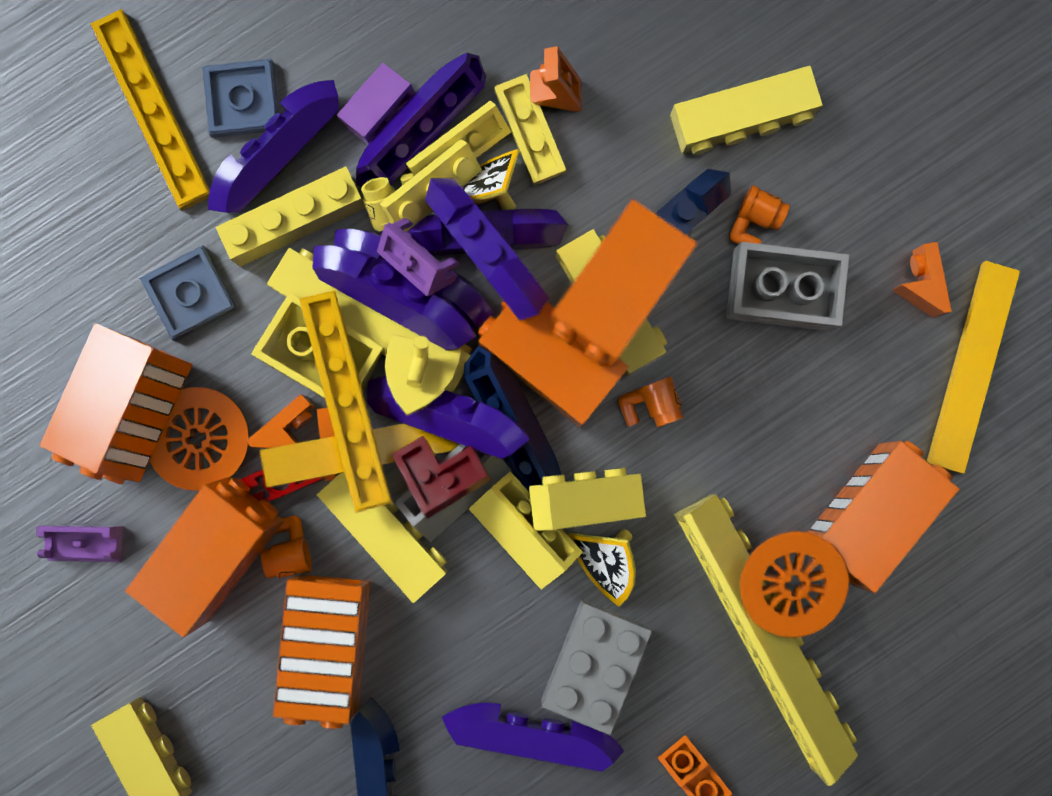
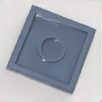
(239, 97)
(188, 293)

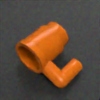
(761, 209)
(660, 401)
(288, 557)

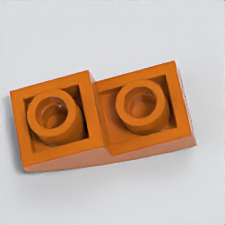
(692, 770)

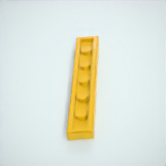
(151, 109)
(973, 367)
(345, 401)
(322, 456)

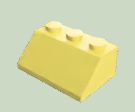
(289, 350)

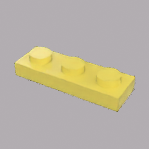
(479, 130)
(530, 130)
(409, 199)

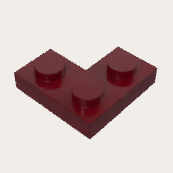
(439, 484)

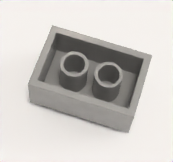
(787, 286)
(595, 667)

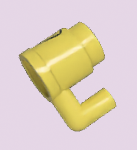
(374, 193)

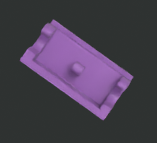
(375, 103)
(414, 260)
(81, 543)

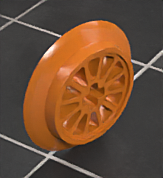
(179, 474)
(802, 620)

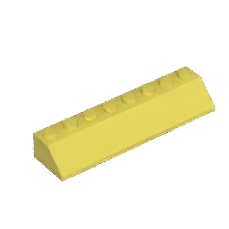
(778, 658)

